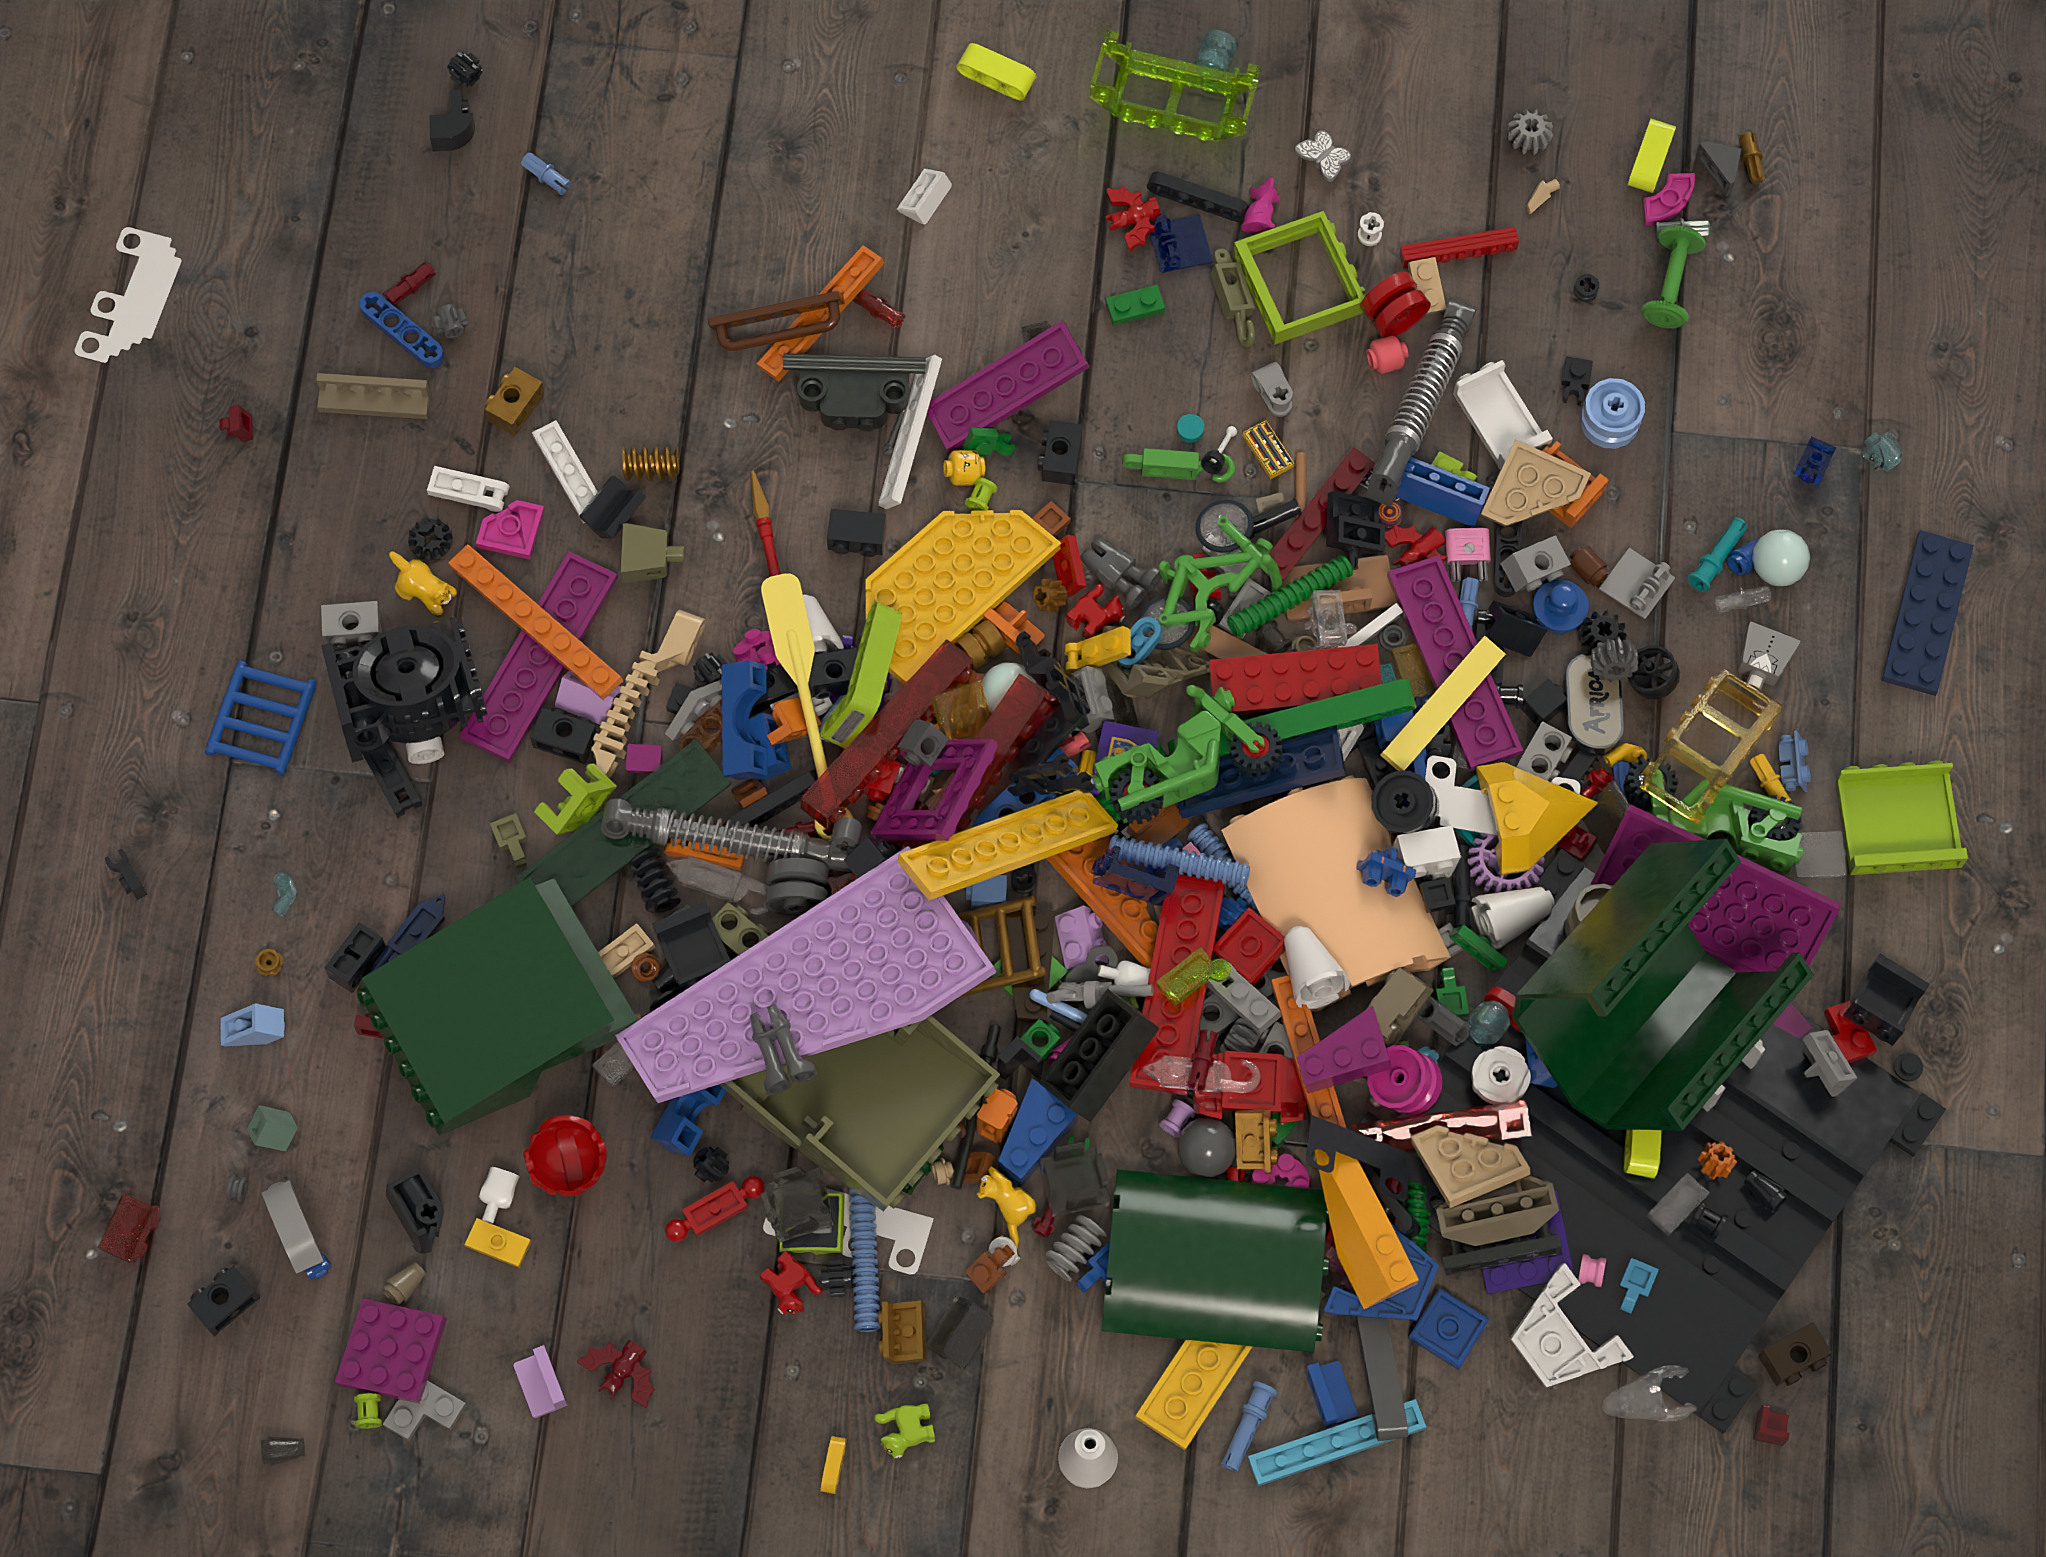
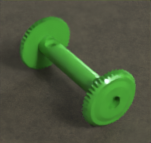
(1681, 242)

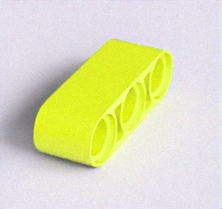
(996, 71)
(1651, 155)
(1642, 1152)

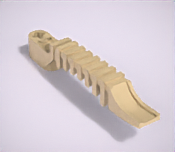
(675, 649)

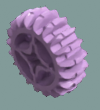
(1498, 884)

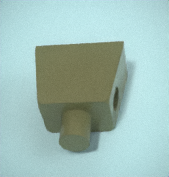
(646, 553)

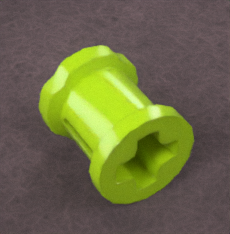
(981, 495)
(367, 1411)

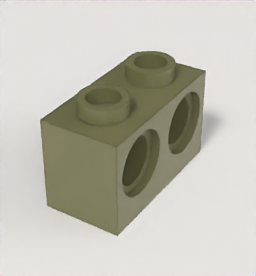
(745, 929)

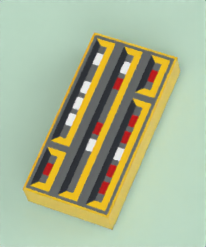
(1268, 449)

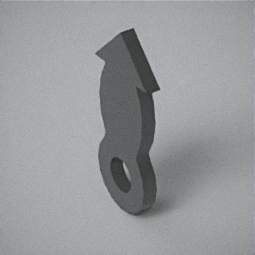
(1088, 970)

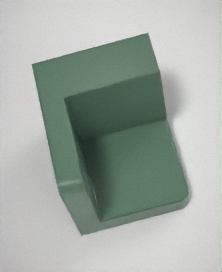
(272, 1128)

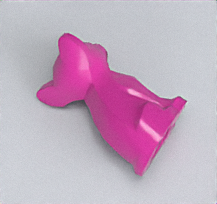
(1259, 214)

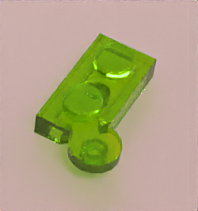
(1191, 975)

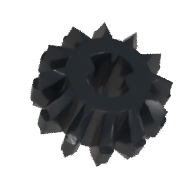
(1599, 624)

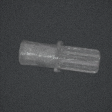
(1742, 599)

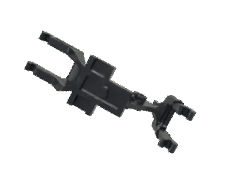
(1055, 729)

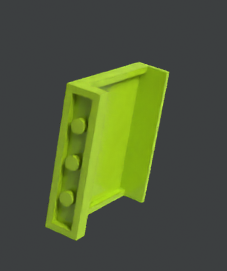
(1899, 818)

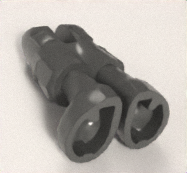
(1113, 565)

